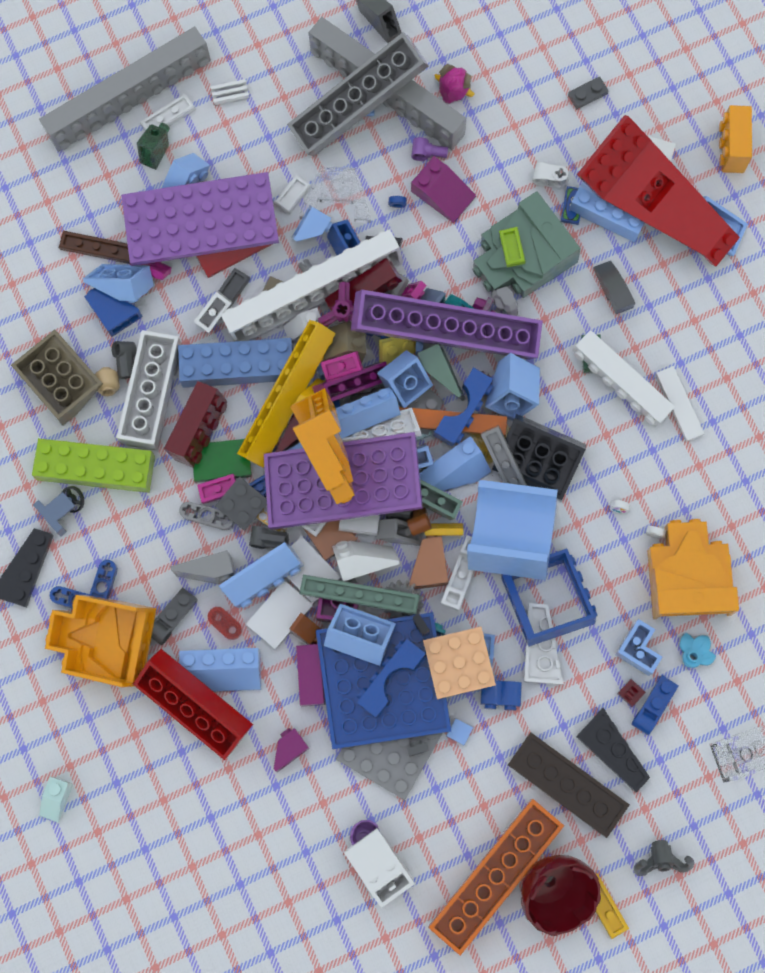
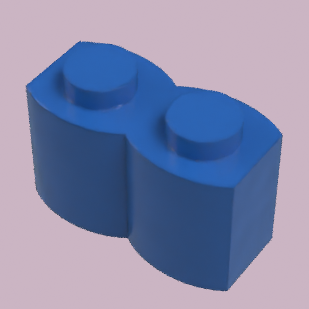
(503, 694)

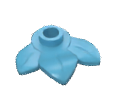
(698, 648)

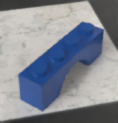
(475, 387)
(407, 657)

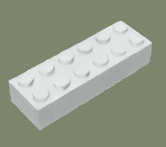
(149, 390)

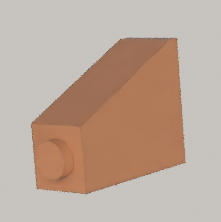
(430, 564)

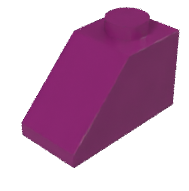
(289, 748)

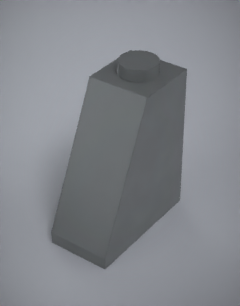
(381, 17)

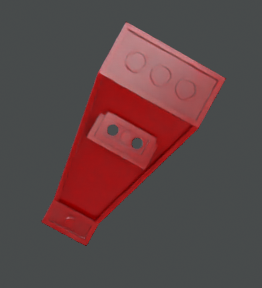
(628, 169)

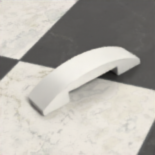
(459, 580)

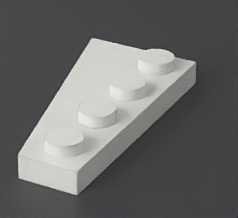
(398, 425)

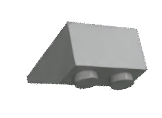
(211, 568)

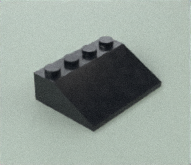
(544, 455)

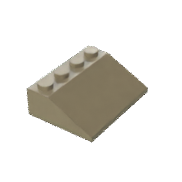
(57, 376)

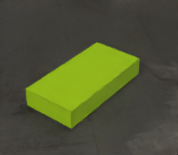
(512, 247)

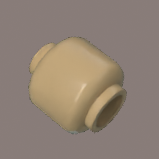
(110, 381)

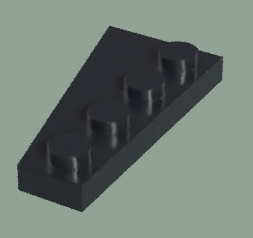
(609, 746)

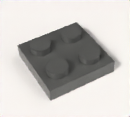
(241, 503)

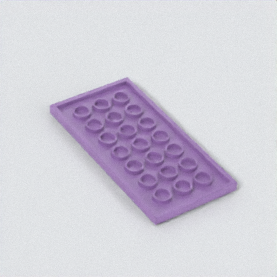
(199, 218)
(382, 474)

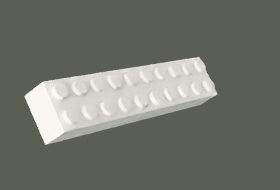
(308, 289)

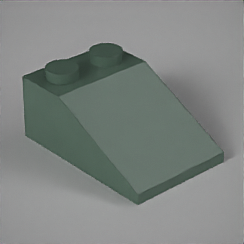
(437, 365)

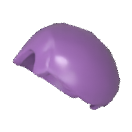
(361, 830)

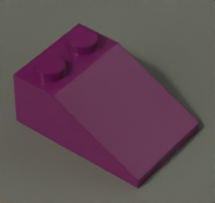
(442, 189)

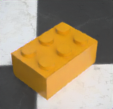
(736, 139)

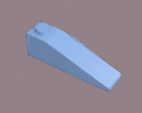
(457, 467)

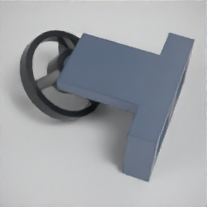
(60, 507)

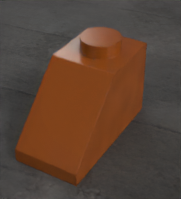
(305, 629)

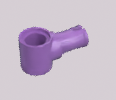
(423, 149)

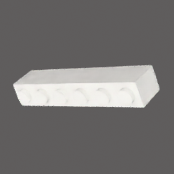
(623, 378)

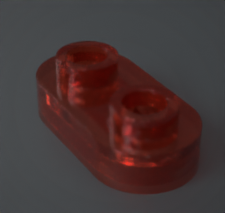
(225, 623)

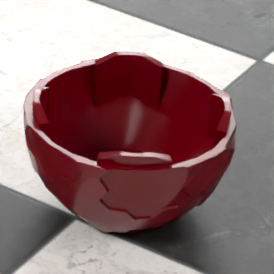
(565, 900)

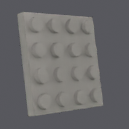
(389, 762)

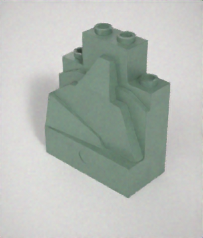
(545, 246)

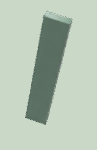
(359, 594)

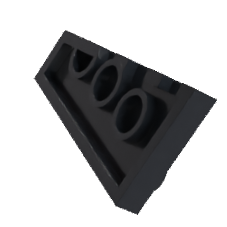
(23, 571)

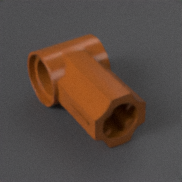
(419, 521)

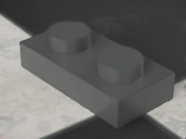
(588, 92)

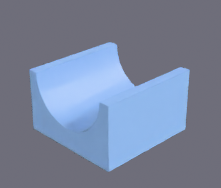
(512, 530)

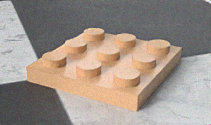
(459, 663)

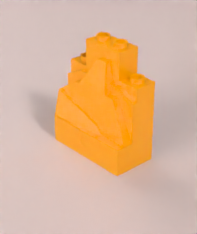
(321, 440)
(690, 573)
(102, 639)

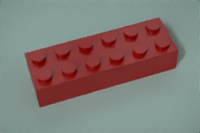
(192, 704)

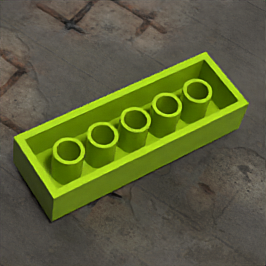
(93, 465)

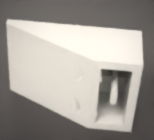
(379, 868)

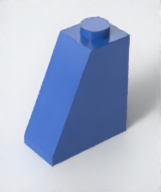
(112, 313)

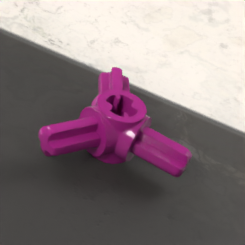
(343, 300)

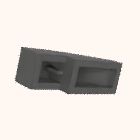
(614, 287)

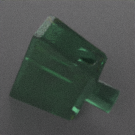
(153, 145)

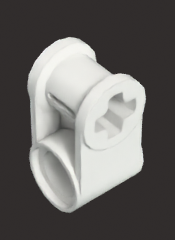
(548, 174)

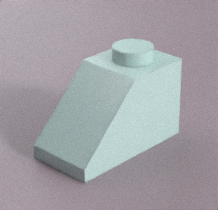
(54, 798)

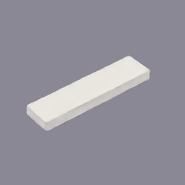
(683, 409)

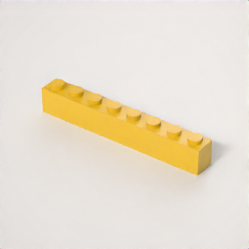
(290, 384)

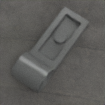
(172, 615)

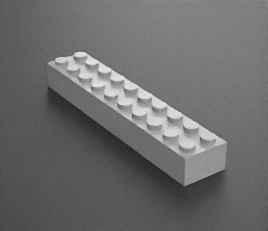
(126, 89)
(410, 101)

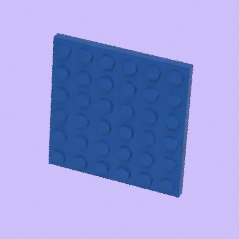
(410, 693)

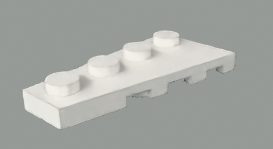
(542, 658)

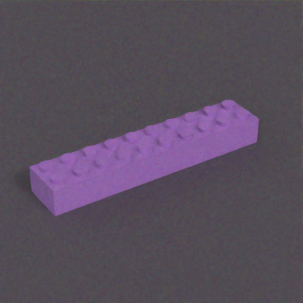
(445, 324)

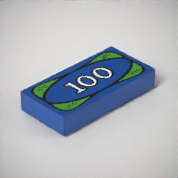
(567, 215)

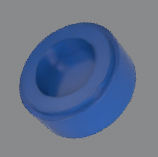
(397, 201)

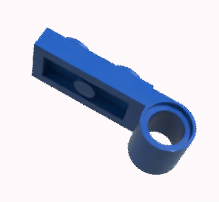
(654, 705)

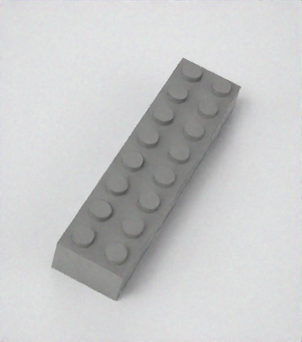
(358, 94)

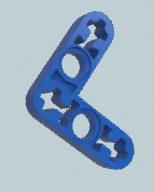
(65, 591)

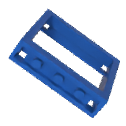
(582, 593)

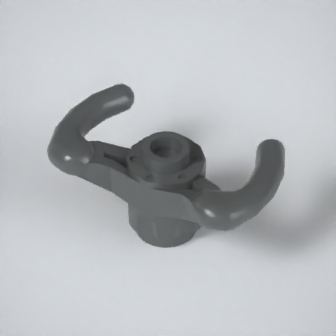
(662, 860)

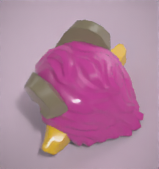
(454, 83)

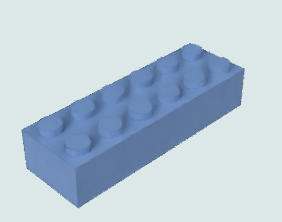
(233, 362)

